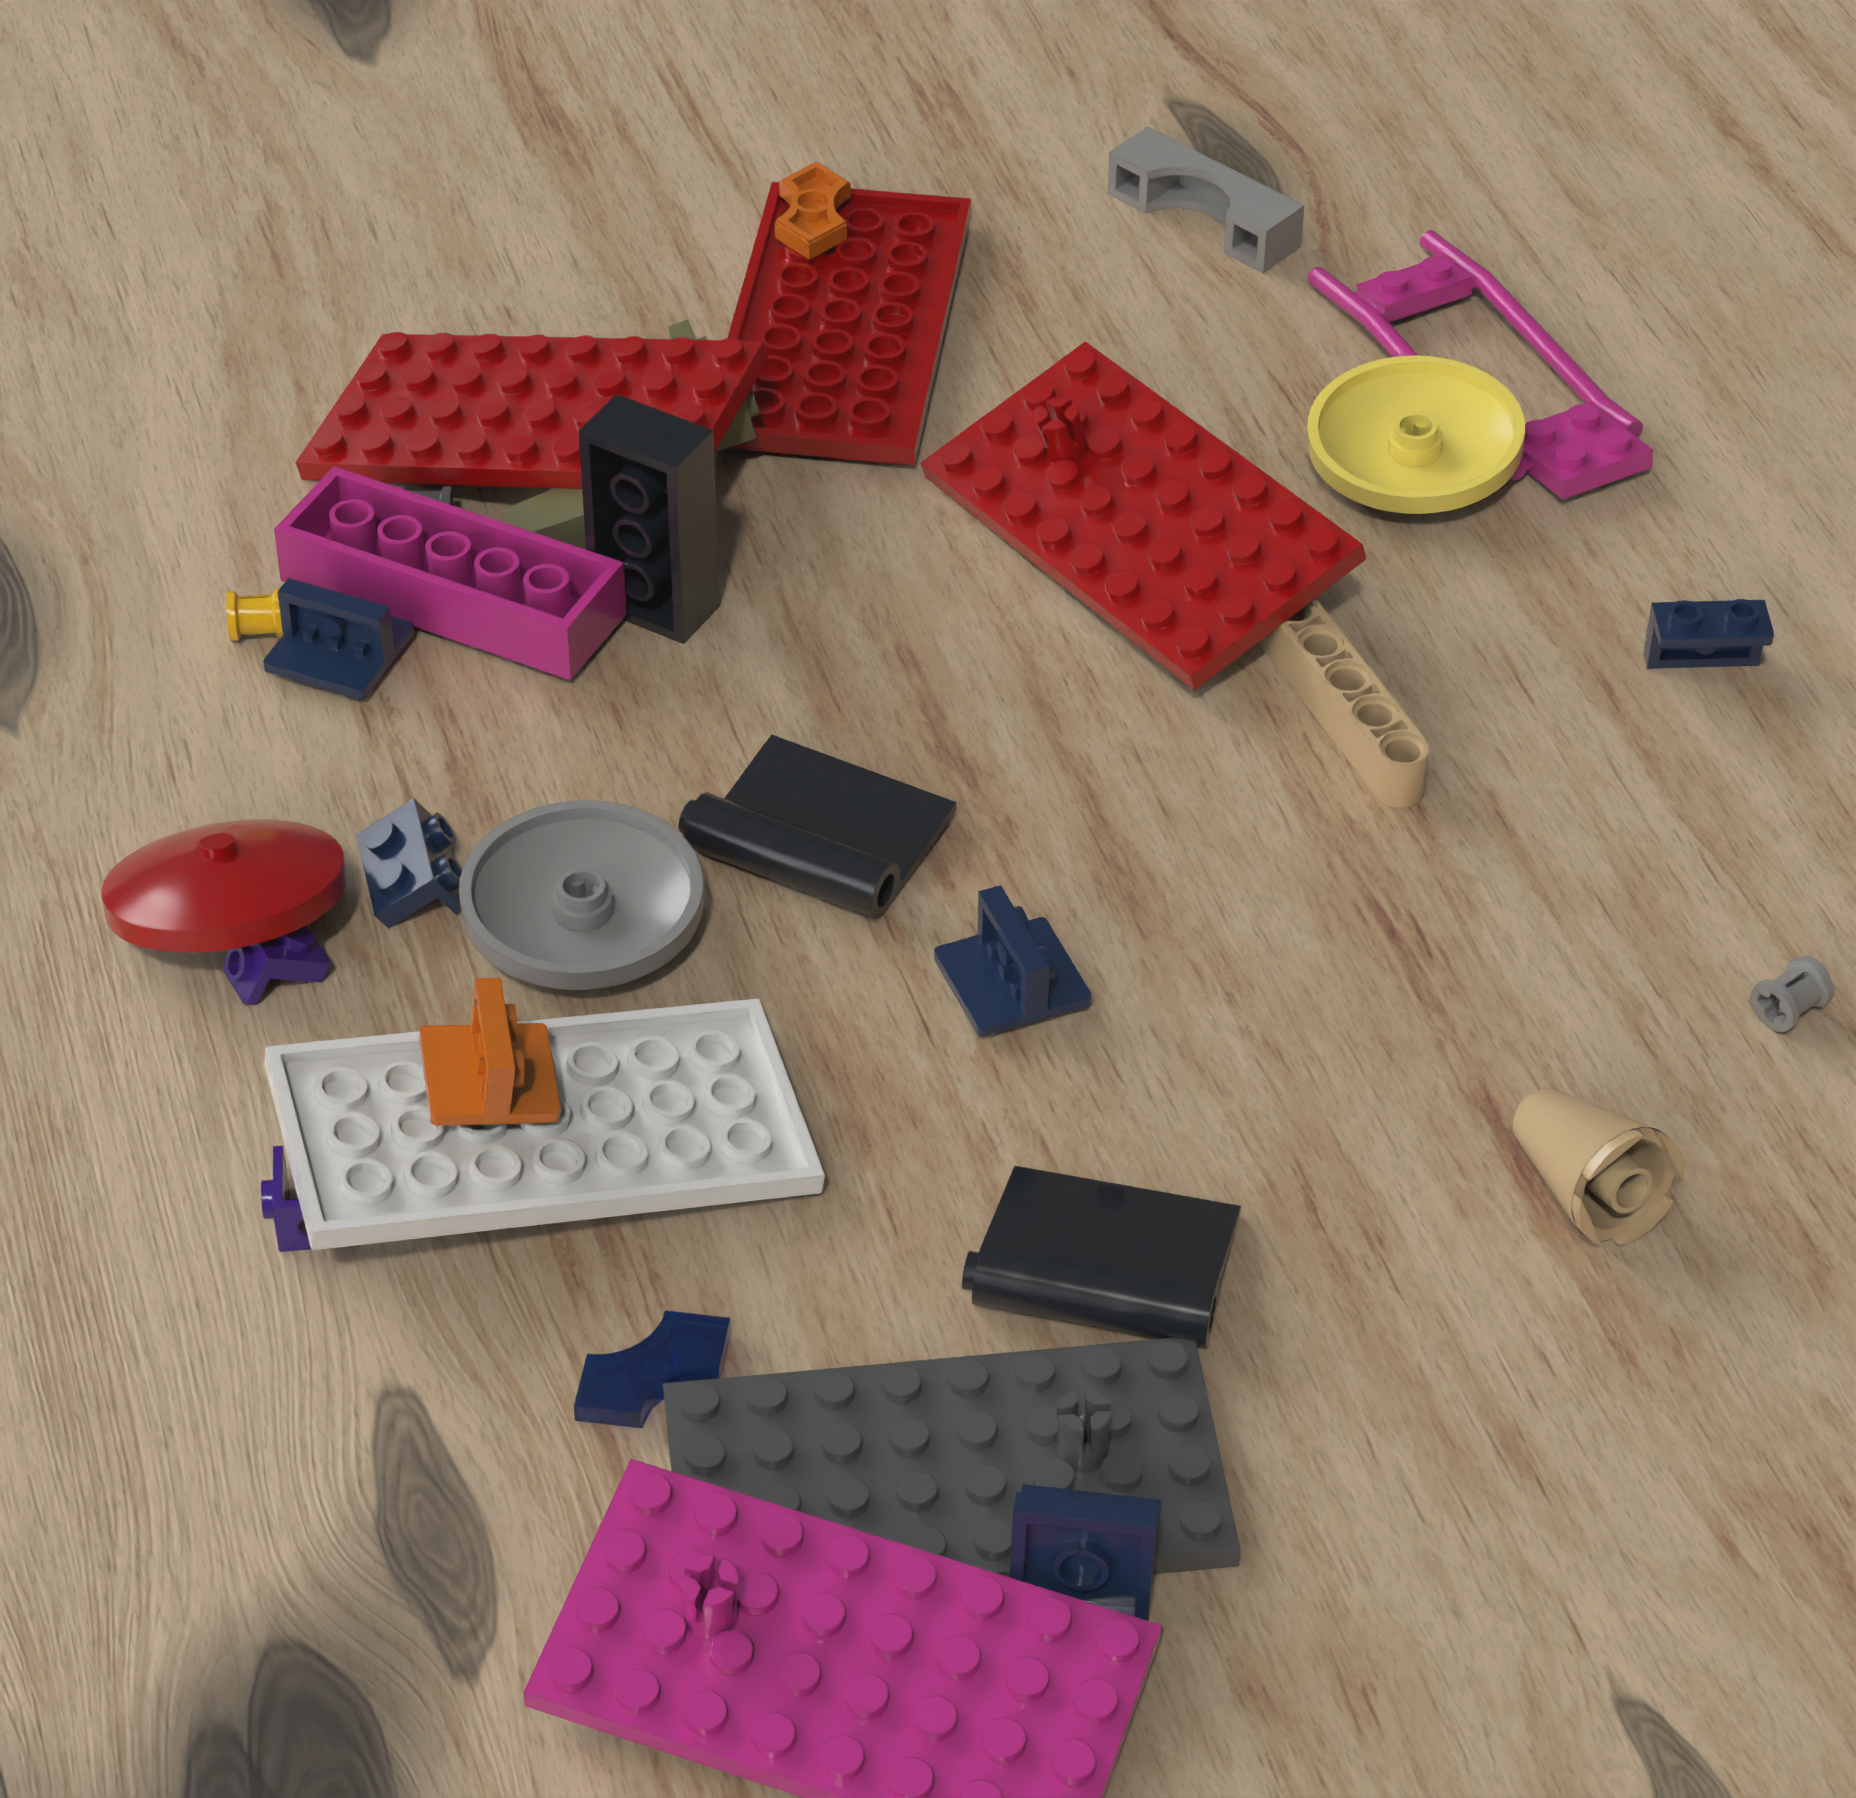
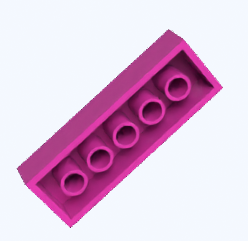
(454, 571)

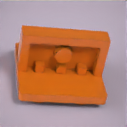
(489, 1068)

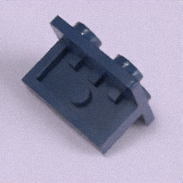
(335, 639)
(1010, 969)

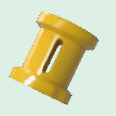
(253, 614)

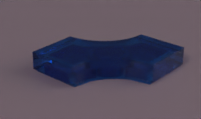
(629, 1383)

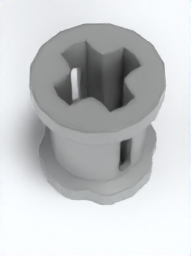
(1792, 993)

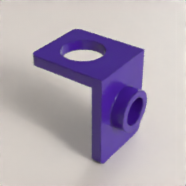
(285, 1212)

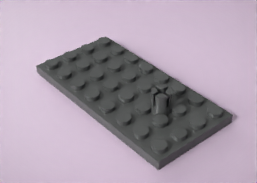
(947, 1442)

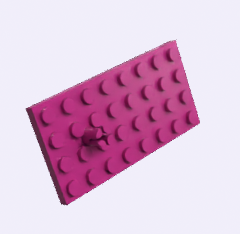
(833, 1655)

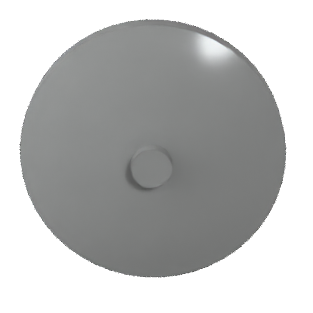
(581, 895)

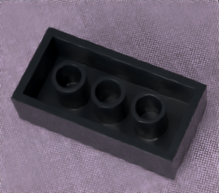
(655, 510)

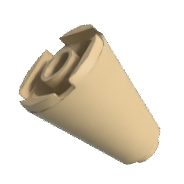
(1599, 1164)

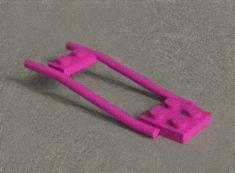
(1564, 451)

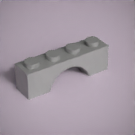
(1164, 174)

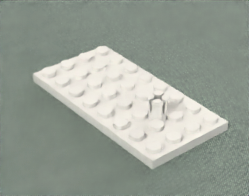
(651, 1120)

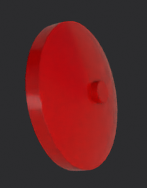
(224, 885)

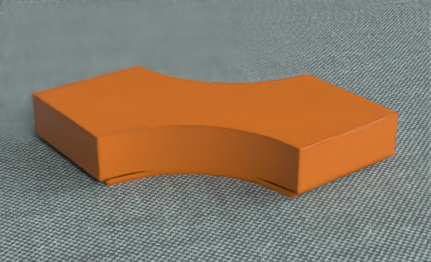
(812, 219)

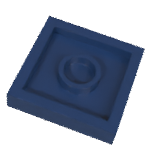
(1086, 1545)

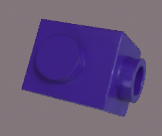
(287, 958)

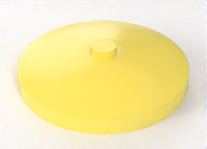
(1416, 434)

